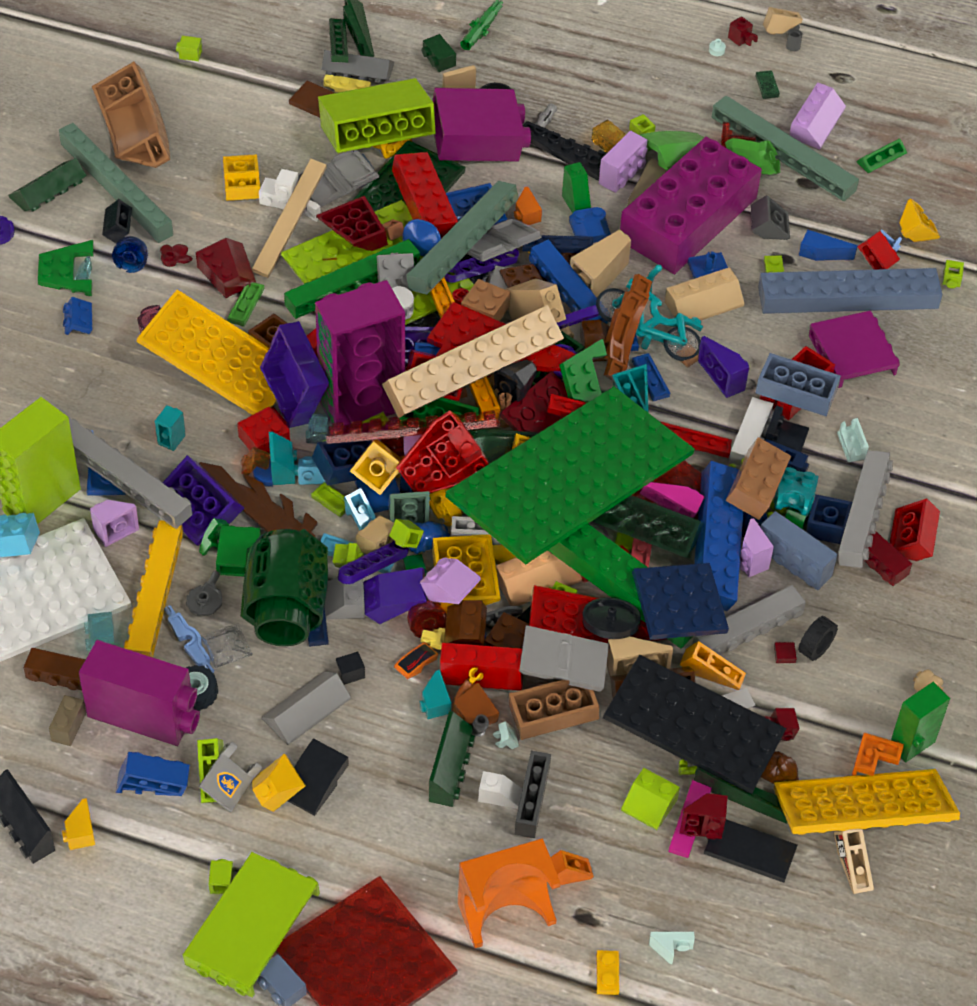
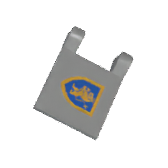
(226, 780)

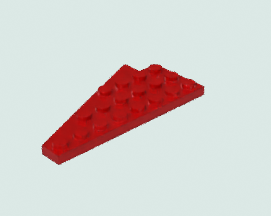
(464, 325)

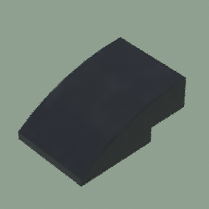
(319, 770)

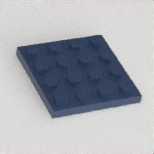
(680, 601)

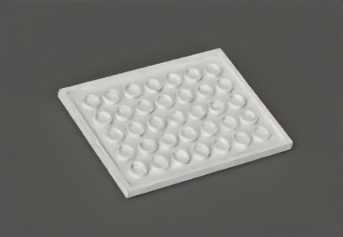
(55, 589)

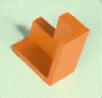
(873, 749)

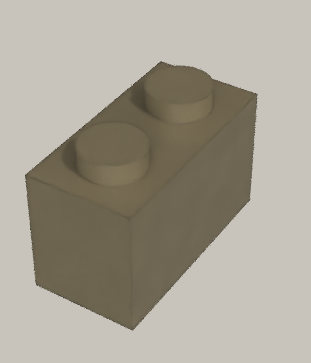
(67, 720)

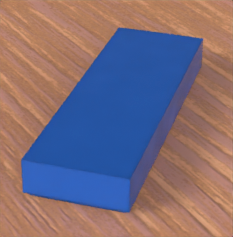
(656, 386)

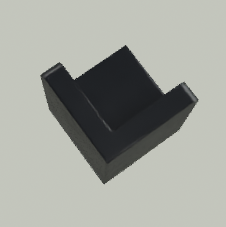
(351, 668)

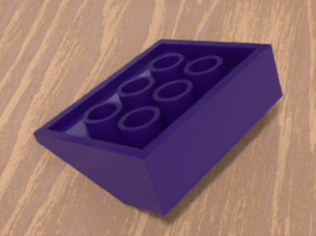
(206, 496)

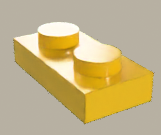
(607, 972)

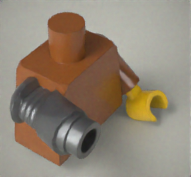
(474, 705)

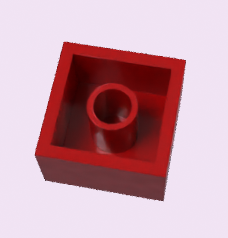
(256, 428)

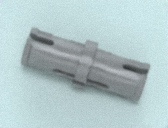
(546, 116)

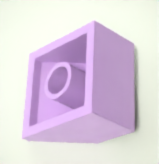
(114, 520)
(755, 551)
(449, 581)

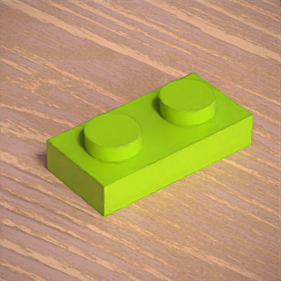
(773, 264)

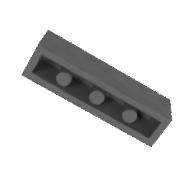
(532, 794)

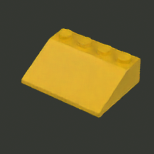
(476, 554)

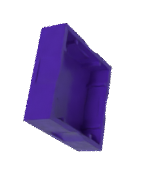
(294, 374)

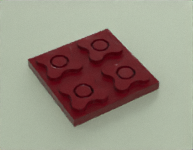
(531, 412)

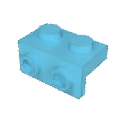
(308, 472)

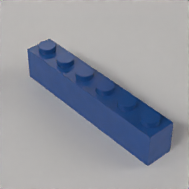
(558, 271)

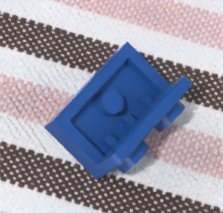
(77, 316)

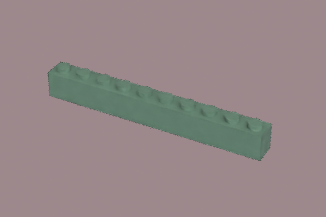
(789, 150)
(116, 182)
(462, 237)

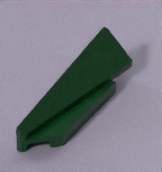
(758, 801)

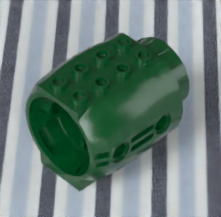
(285, 586)

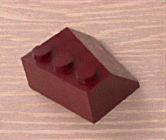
(356, 224)
(226, 266)

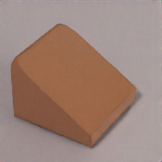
(394, 229)

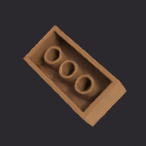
(758, 478)
(552, 708)

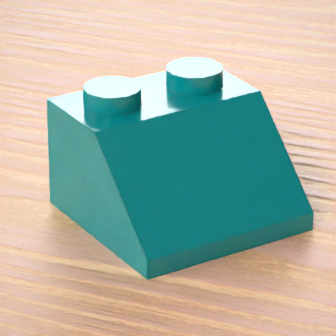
(282, 460)

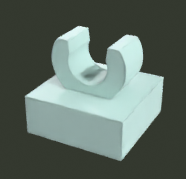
(507, 735)

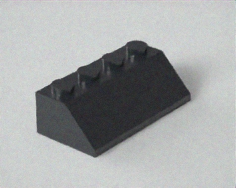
(23, 820)

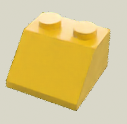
(377, 466)

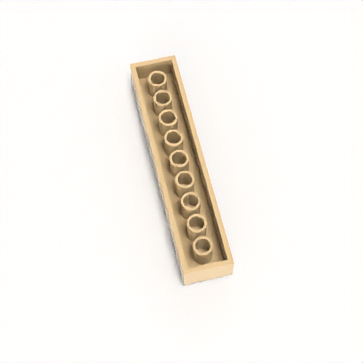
(472, 361)

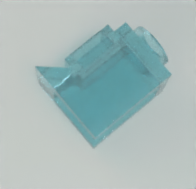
(317, 428)

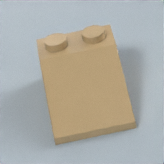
(625, 651)

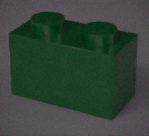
(439, 53)

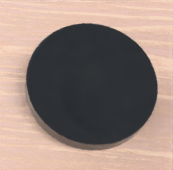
(611, 618)

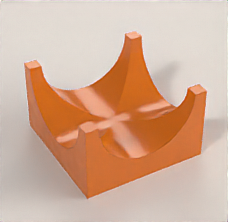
(506, 879)

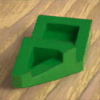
(212, 535)

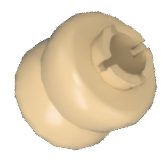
(925, 678)

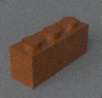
(53, 668)

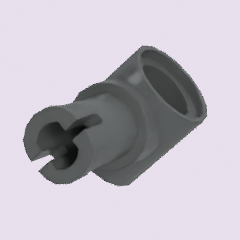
(794, 39)

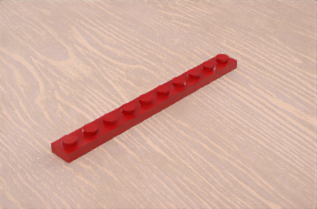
(698, 440)

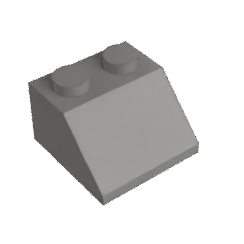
(344, 600)

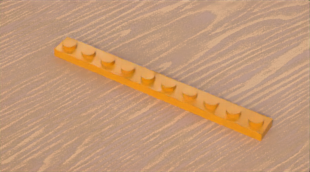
(480, 389)

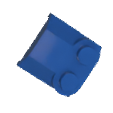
(590, 223)

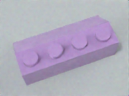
(817, 116)

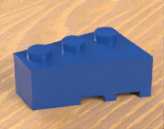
(152, 774)

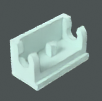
(853, 441)

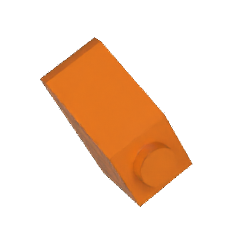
(527, 208)
(571, 867)

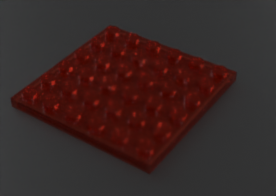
(366, 953)

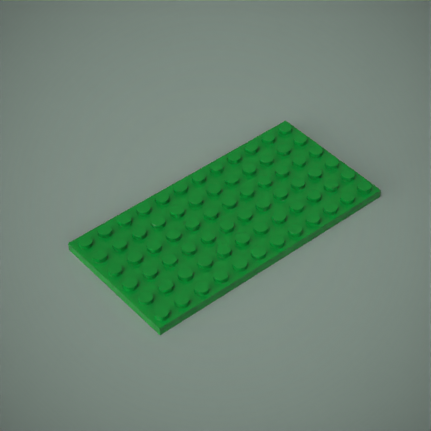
(569, 474)

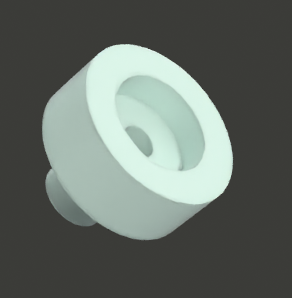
(717, 48)

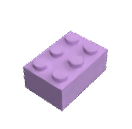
(623, 161)

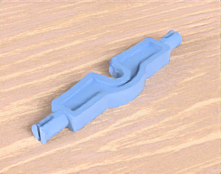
(183, 632)

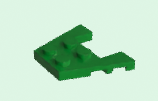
(57, 268)
(580, 374)

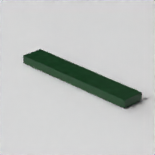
(338, 40)

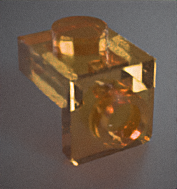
(255, 458)

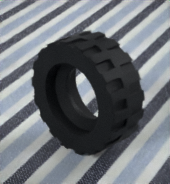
(818, 638)

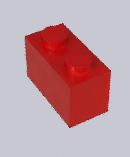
(878, 252)

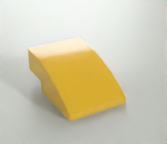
(241, 177)

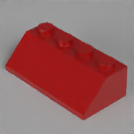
(498, 665)

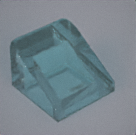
(84, 269)

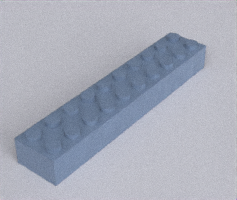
(849, 290)

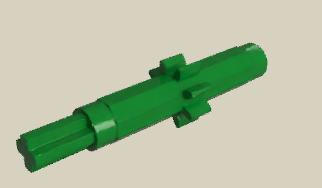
(480, 25)

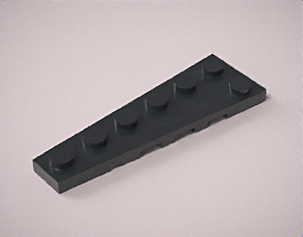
(566, 149)

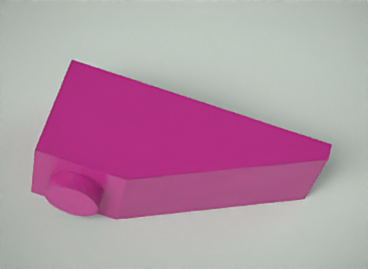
(674, 497)

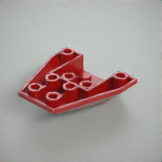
(442, 456)

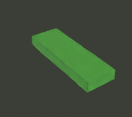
(245, 304)

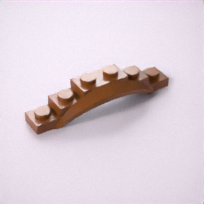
(624, 325)

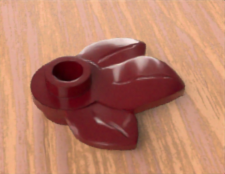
(172, 255)

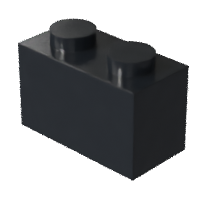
(117, 221)

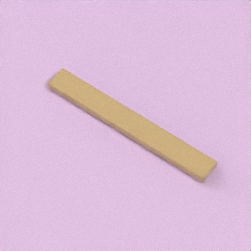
(289, 218)

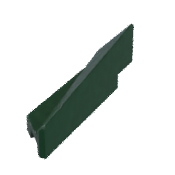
(357, 25)

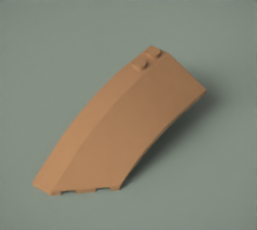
(133, 117)

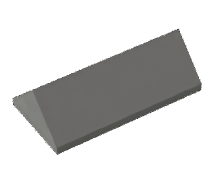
(307, 706)

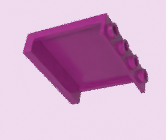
(854, 345)

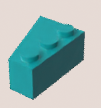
(634, 385)

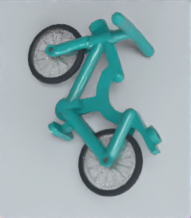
(678, 342)

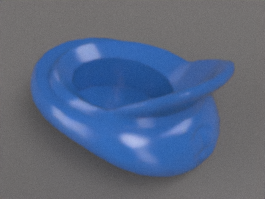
(422, 235)

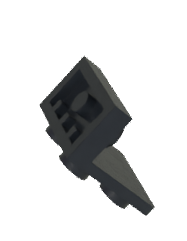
(786, 432)

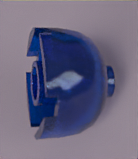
(130, 254)

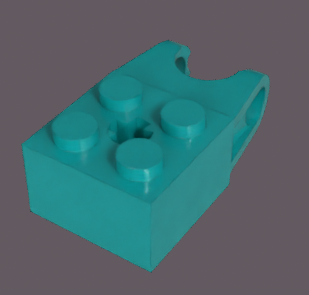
(796, 490)

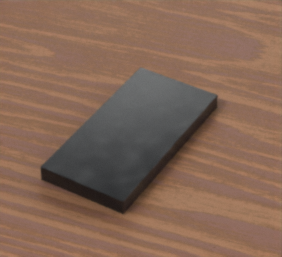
(753, 850)

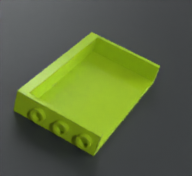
(249, 923)

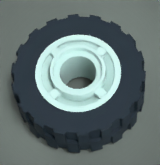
(206, 686)

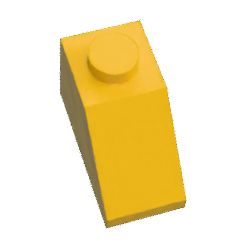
(79, 827)

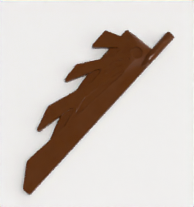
(258, 503)

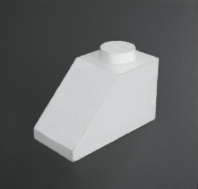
(499, 790)

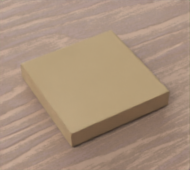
(460, 78)

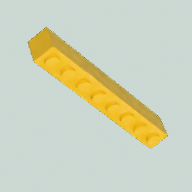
(154, 589)

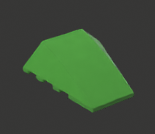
(671, 145)

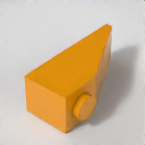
(712, 666)

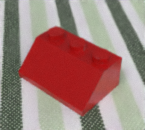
(915, 529)

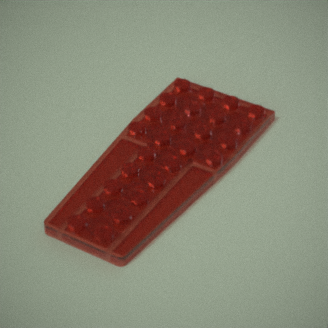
(401, 428)

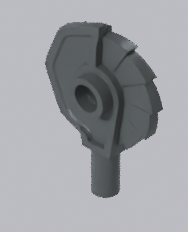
(205, 598)

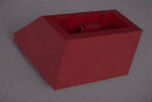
(705, 817)

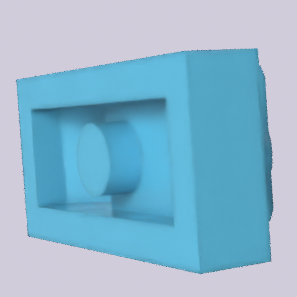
(359, 507)

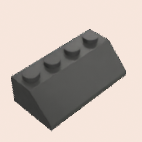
(360, 66)

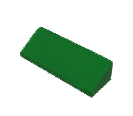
(882, 156)

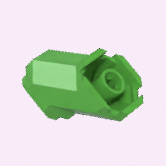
(758, 153)

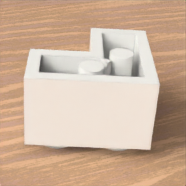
(278, 191)

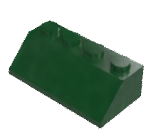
(49, 184)
(450, 761)

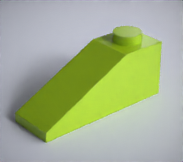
(207, 755)

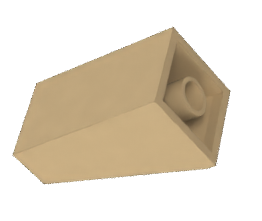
(602, 261)
(534, 295)

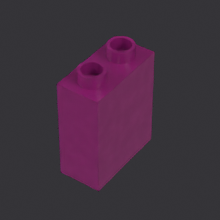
(479, 124)
(138, 693)

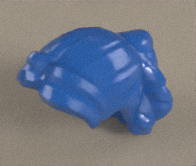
(431, 530)

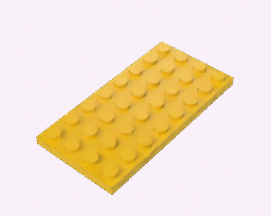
(210, 351)
(865, 801)

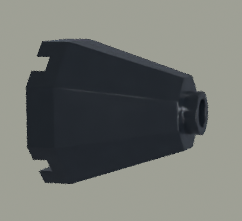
(514, 379)

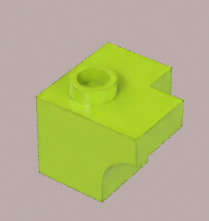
(346, 553)

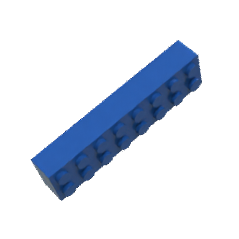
(721, 532)

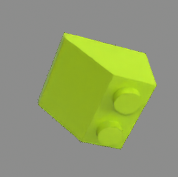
(650, 798)

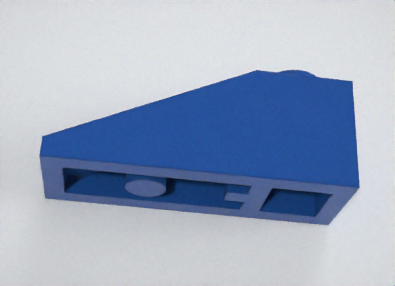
(823, 247)

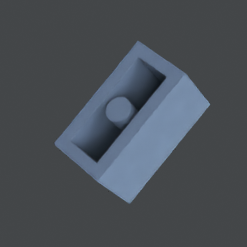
(282, 982)

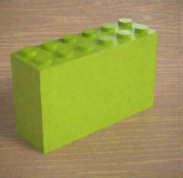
(376, 115)
(37, 461)

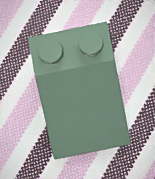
(409, 507)

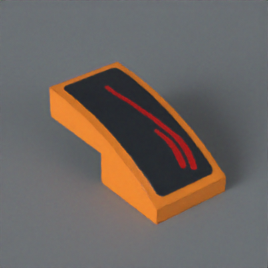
(415, 660)

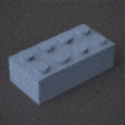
(798, 384)
(799, 551)

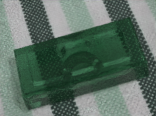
(767, 84)

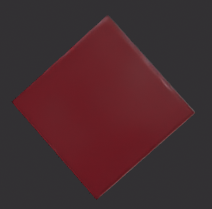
(785, 652)

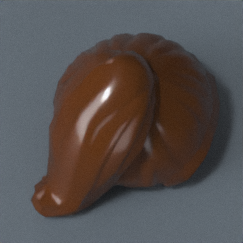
(780, 769)

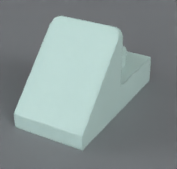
(666, 942)

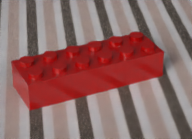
(423, 190)

